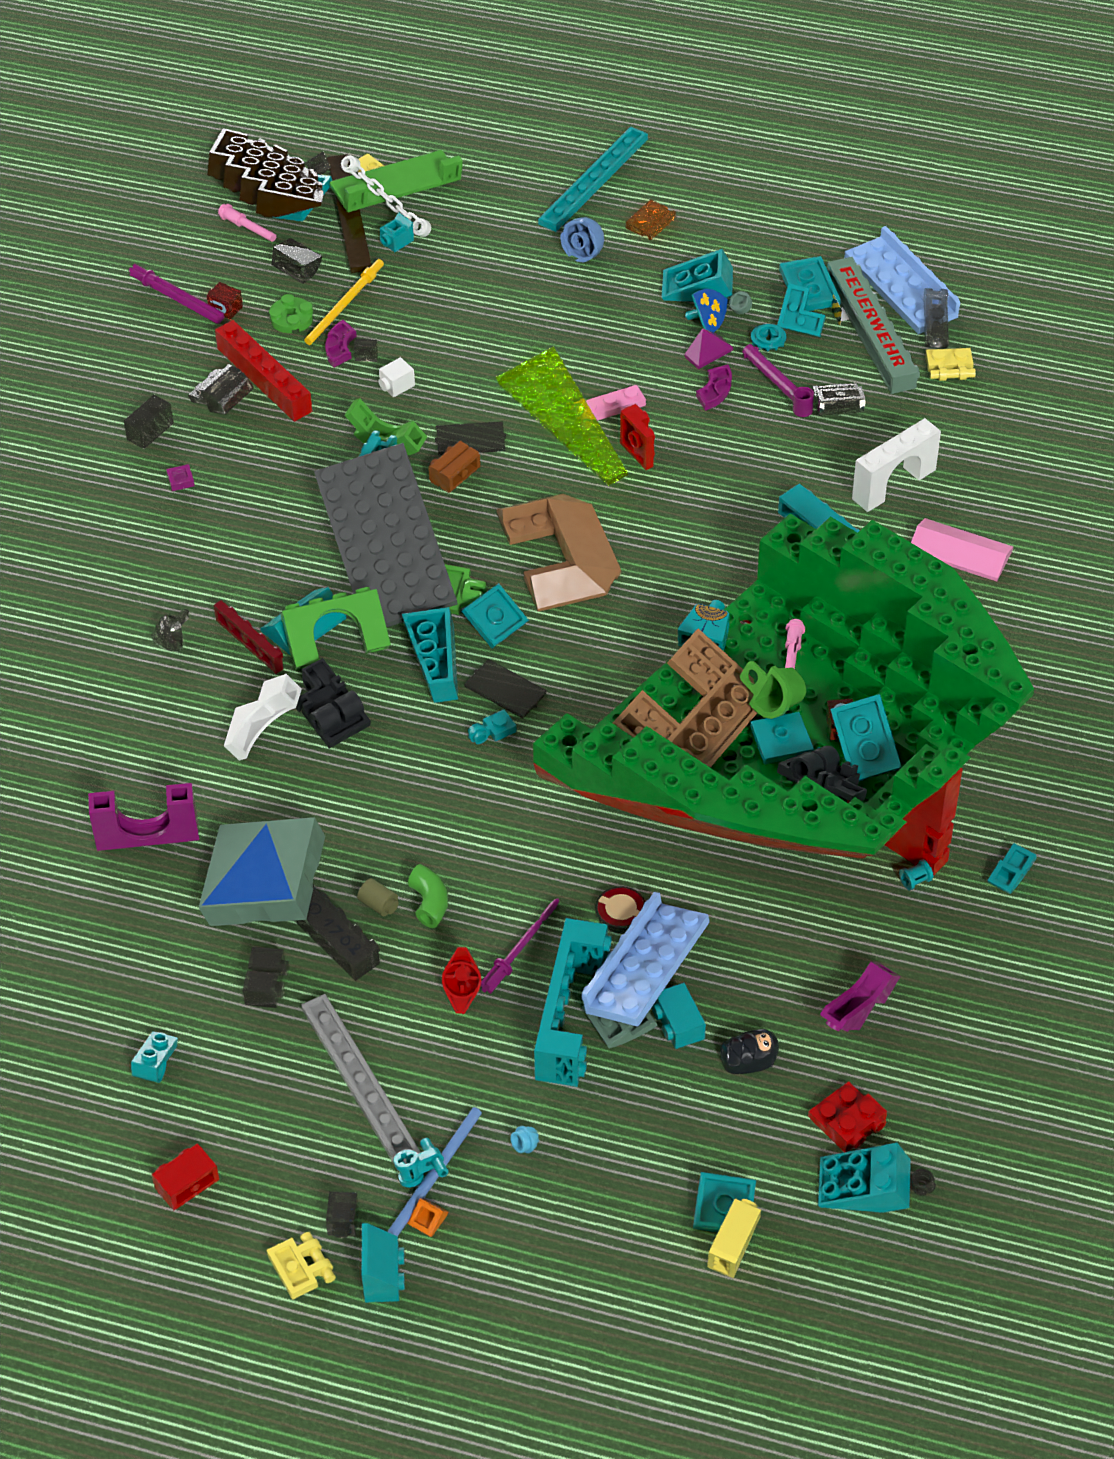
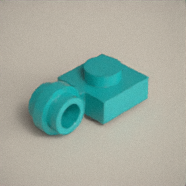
(497, 725)

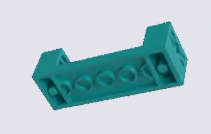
(560, 1054)

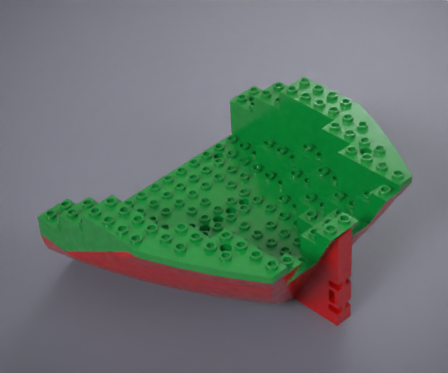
(874, 624)

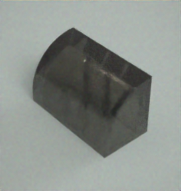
(296, 260)

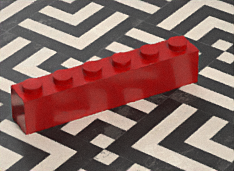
(263, 370)

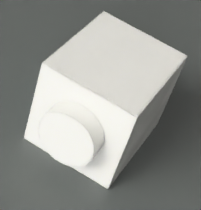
(396, 377)

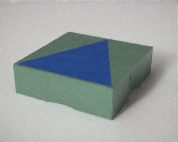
(262, 871)

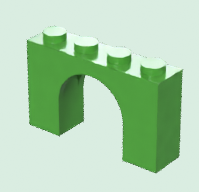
(362, 607)

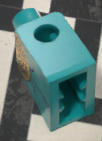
(710, 620)

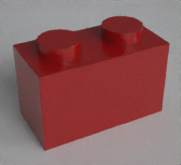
(185, 1176)

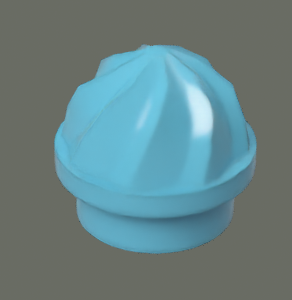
(524, 1139)

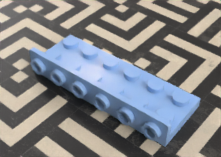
(900, 277)
(643, 962)

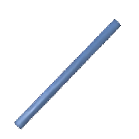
(432, 1175)

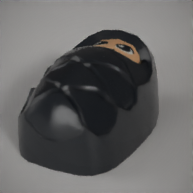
(749, 1052)

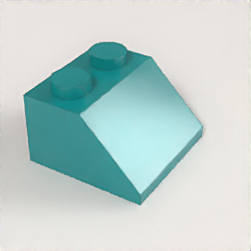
(381, 1265)

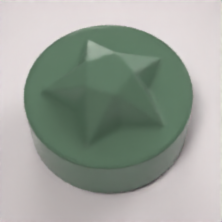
(740, 302)

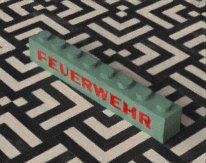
(873, 326)

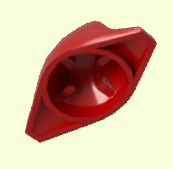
(461, 980)

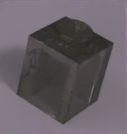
(342, 1214)

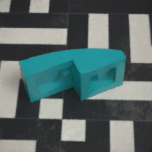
(1012, 869)

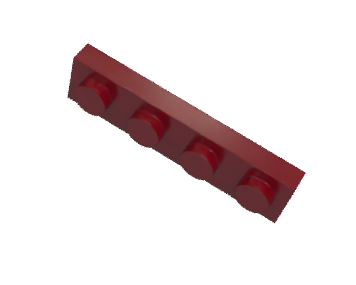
(249, 637)

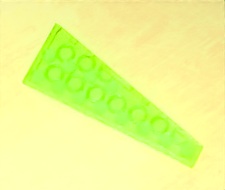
(554, 400)

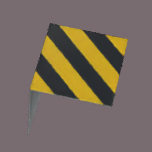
(839, 312)

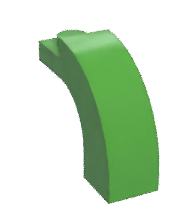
(366, 422)

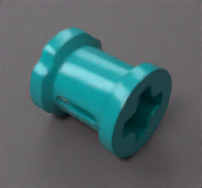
(916, 874)

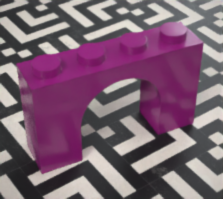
(118, 831)

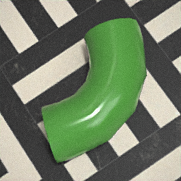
(433, 895)

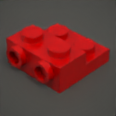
(637, 436)
(848, 1117)

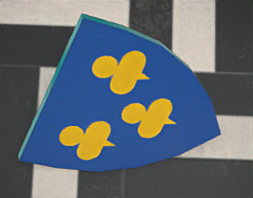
(710, 307)

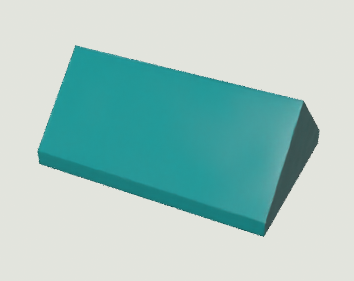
(275, 628)

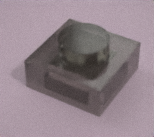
(319, 163)
(366, 350)

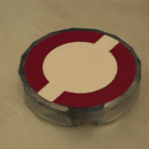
(618, 908)

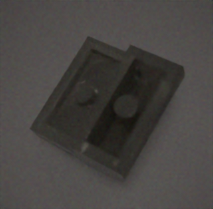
(222, 389)
(839, 399)

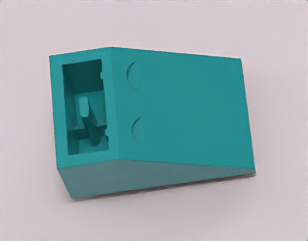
(866, 1179)

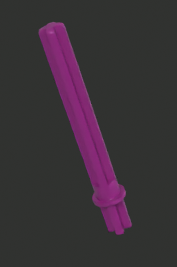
(149, 278)

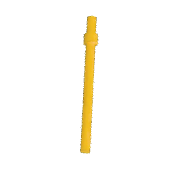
(367, 276)

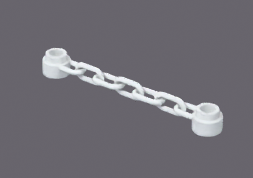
(355, 167)

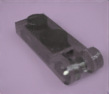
(936, 318)

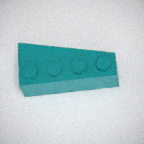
(434, 646)

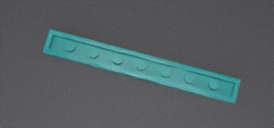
(592, 179)

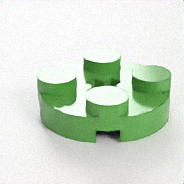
(291, 305)

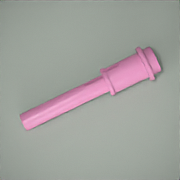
(227, 212)
(793, 643)

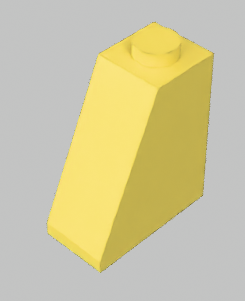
(733, 1237)

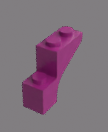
(855, 1004)

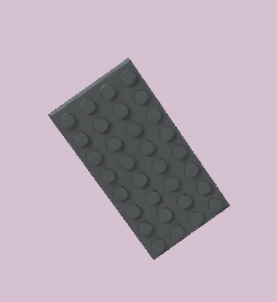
(386, 532)

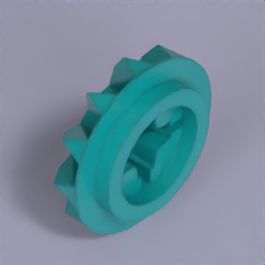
(776, 333)

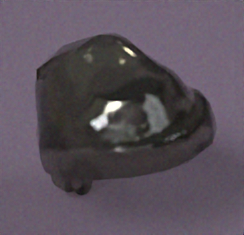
(169, 632)

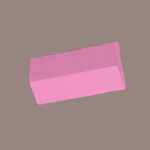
(962, 549)

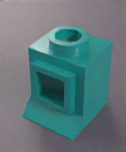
(397, 233)

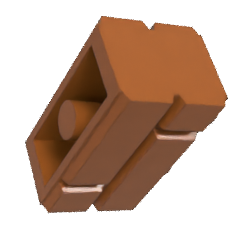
(454, 466)

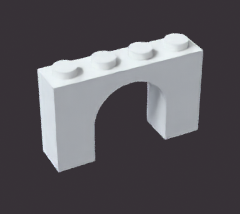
(915, 446)

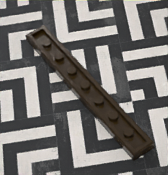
(351, 224)

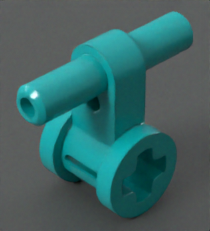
(419, 1163)

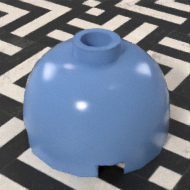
(582, 239)

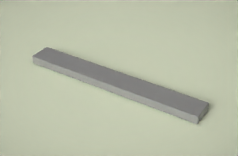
(358, 1077)

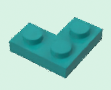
(795, 317)

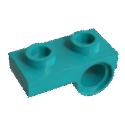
(152, 1057)

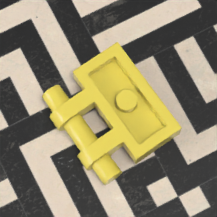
(950, 363)
(293, 1269)

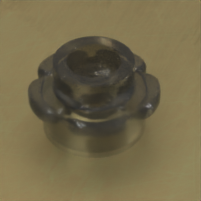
(924, 1176)

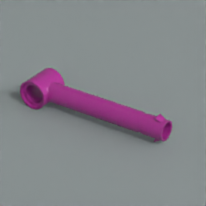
(801, 396)

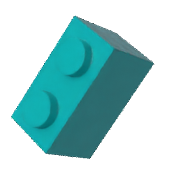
(679, 1016)

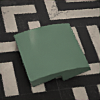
(618, 1033)

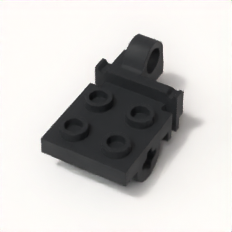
(329, 705)
(824, 769)

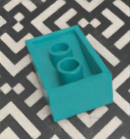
(701, 273)

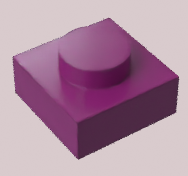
(180, 477)

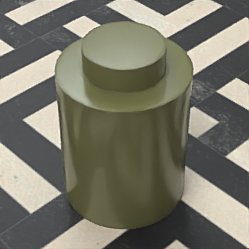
(378, 897)

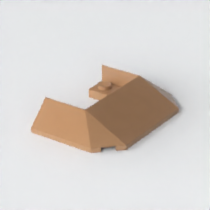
(588, 555)
(714, 719)

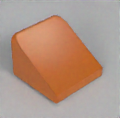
(427, 1217)

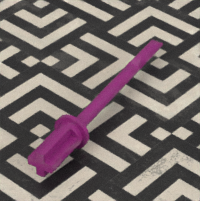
(502, 966)

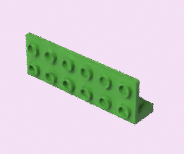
(398, 179)

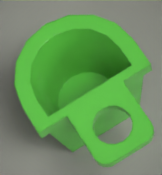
(775, 690)

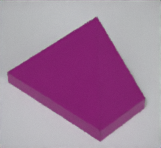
(707, 348)

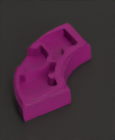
(337, 343)
(717, 387)

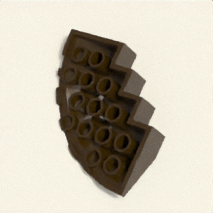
(264, 175)

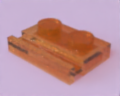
(650, 219)

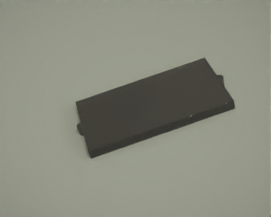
(480, 436)
(505, 688)

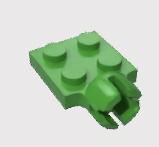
(464, 587)

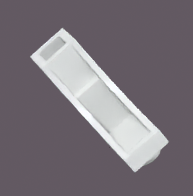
(249, 720)

